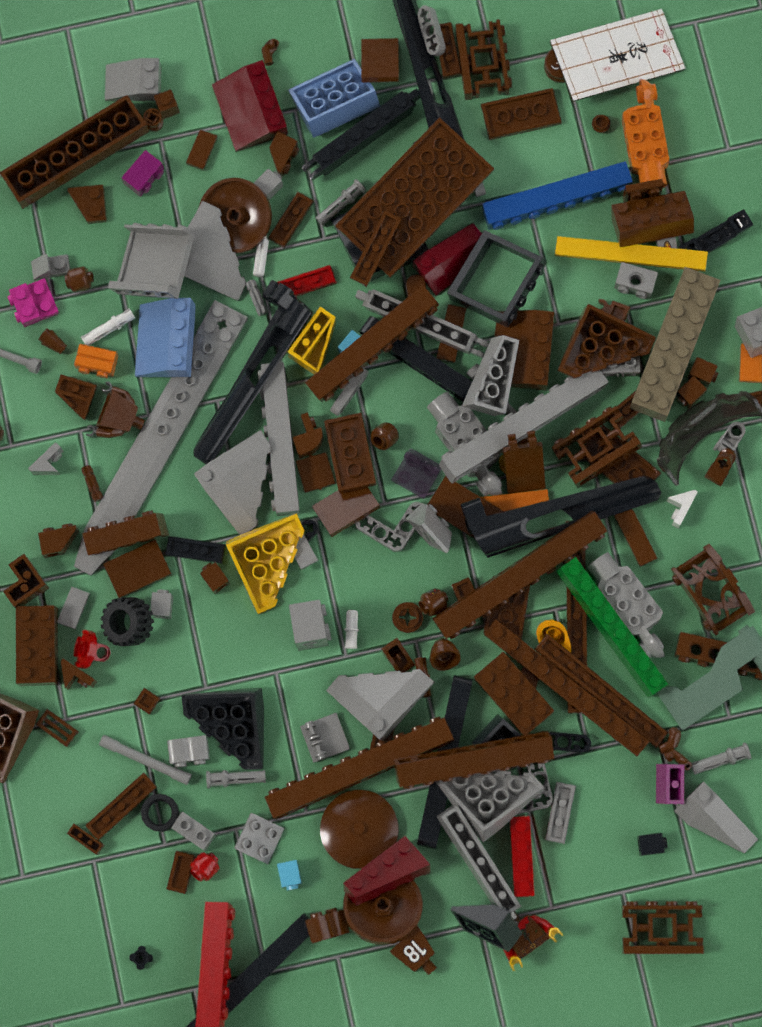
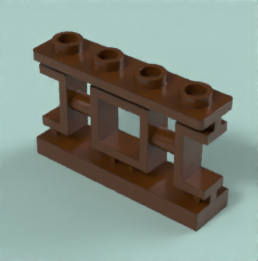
(468, 60)
(605, 458)
(662, 944)

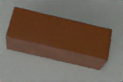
(85, 839)

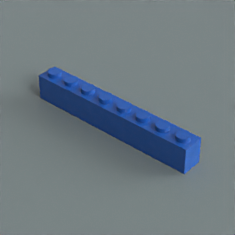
(556, 196)

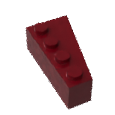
(390, 869)

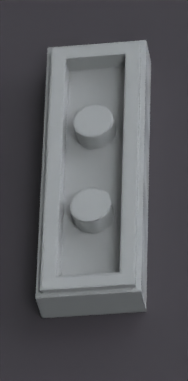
(560, 812)

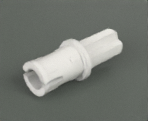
(351, 629)

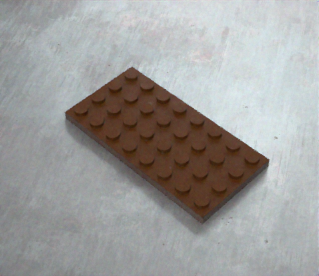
(420, 190)

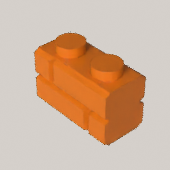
(96, 360)

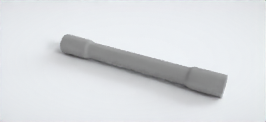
(116, 746)

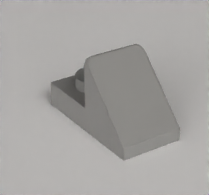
(50, 266)
(43, 465)

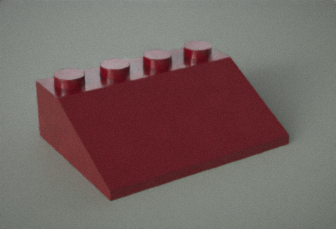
(249, 106)

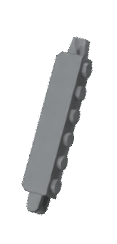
(432, 326)

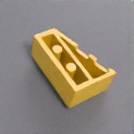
(313, 342)

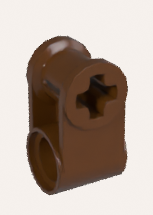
(720, 468)

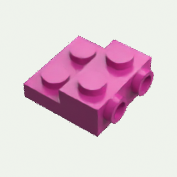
(32, 302)

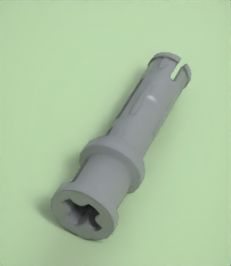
(349, 198)
(730, 756)
(224, 778)

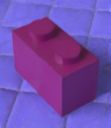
(143, 173)
(669, 784)

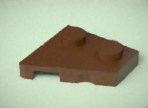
(90, 202)
(76, 394)

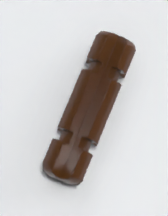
(92, 483)

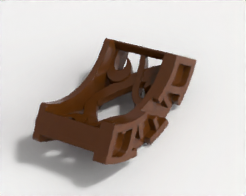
(738, 598)

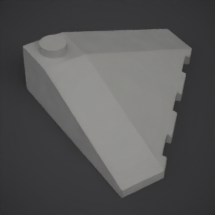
(211, 255)
(236, 481)
(380, 699)
(491, 798)

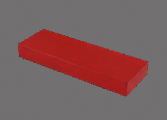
(310, 280)

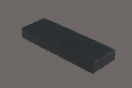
(195, 550)

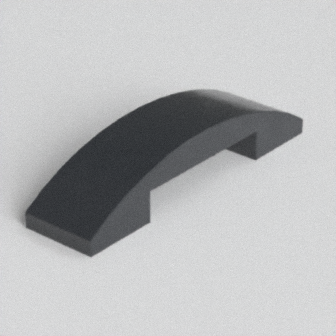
(720, 234)

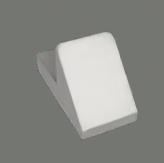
(683, 502)

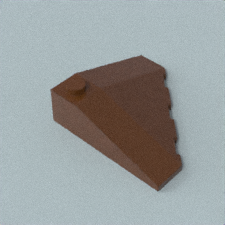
(602, 341)
(15, 727)

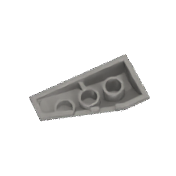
(713, 817)

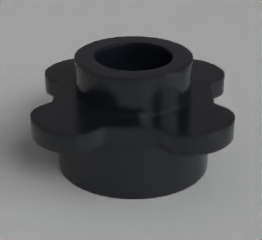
(146, 957)

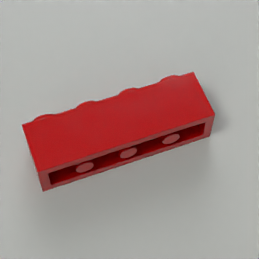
(522, 856)

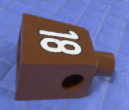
(415, 952)

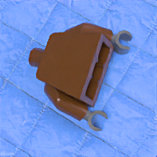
(117, 414)

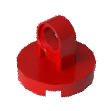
(86, 650)

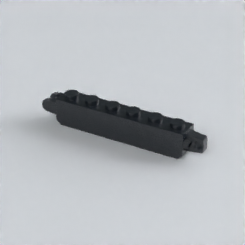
(362, 134)

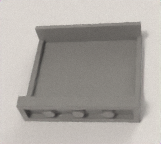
(154, 261)

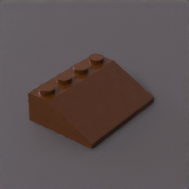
(534, 334)

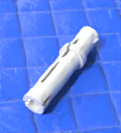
(113, 324)

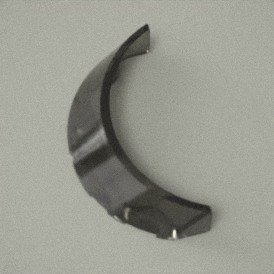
(699, 422)

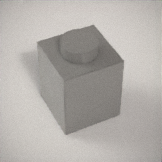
(270, 183)
(161, 604)

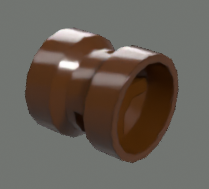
(153, 124)

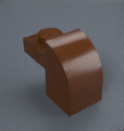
(308, 442)

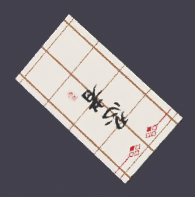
(617, 55)

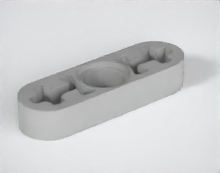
(437, 37)
(348, 393)

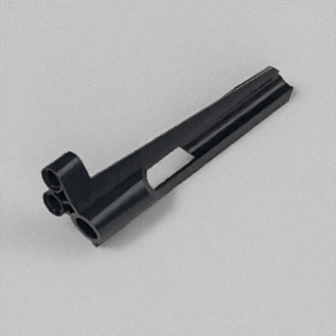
(421, 60)
(281, 331)
(508, 529)

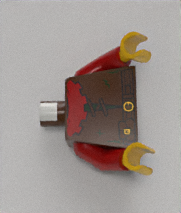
(534, 933)

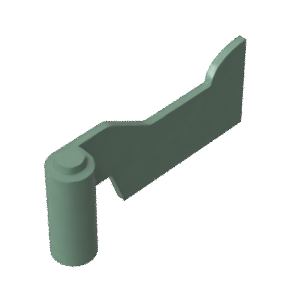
(718, 684)

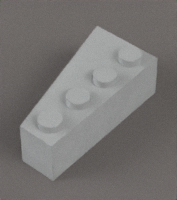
(493, 378)

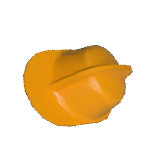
(556, 631)

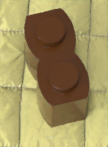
(327, 926)

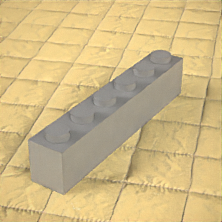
(477, 859)

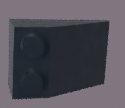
(489, 924)

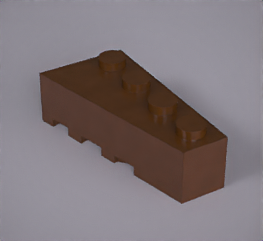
(125, 533)

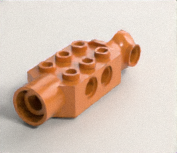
(646, 136)

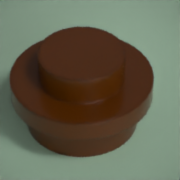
(601, 123)

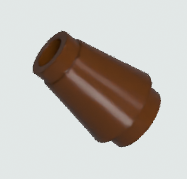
(52, 341)

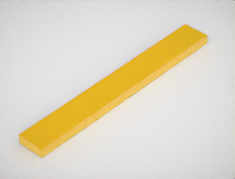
(631, 254)

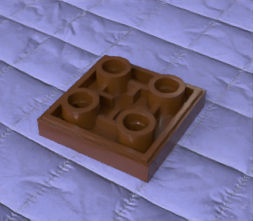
(643, 190)

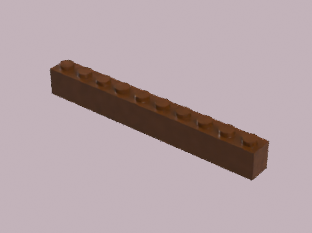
(520, 574)
(358, 769)

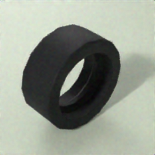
(145, 812)

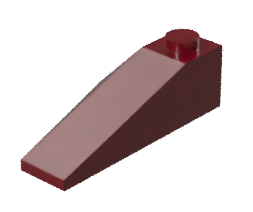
(444, 261)

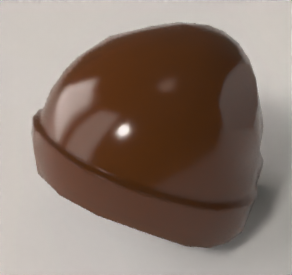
(444, 655)

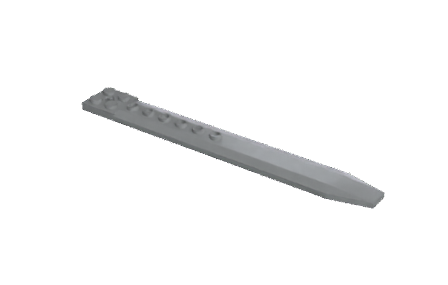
(164, 427)

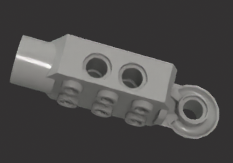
(460, 425)
(629, 601)

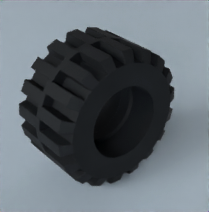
(139, 621)

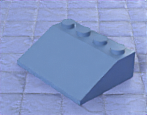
(334, 98)
(165, 338)

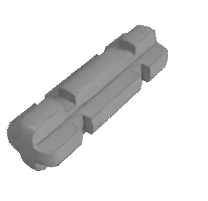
(256, 297)

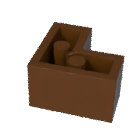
(29, 582)

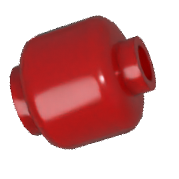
(204, 866)

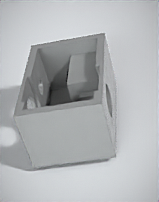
(309, 625)

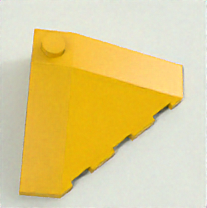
(264, 558)

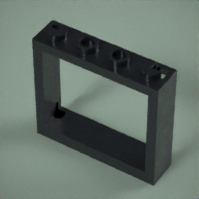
(471, 265)

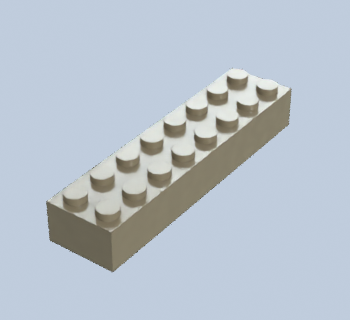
(674, 344)

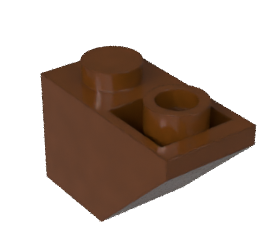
(282, 151)
(57, 541)

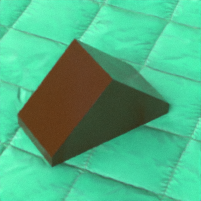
(397, 656)

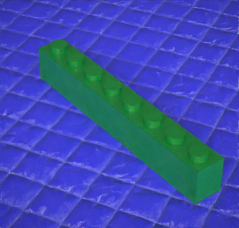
(612, 627)

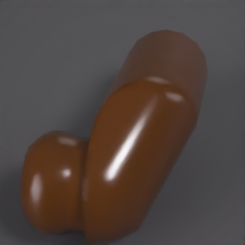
(267, 51)
(673, 740)
(674, 755)

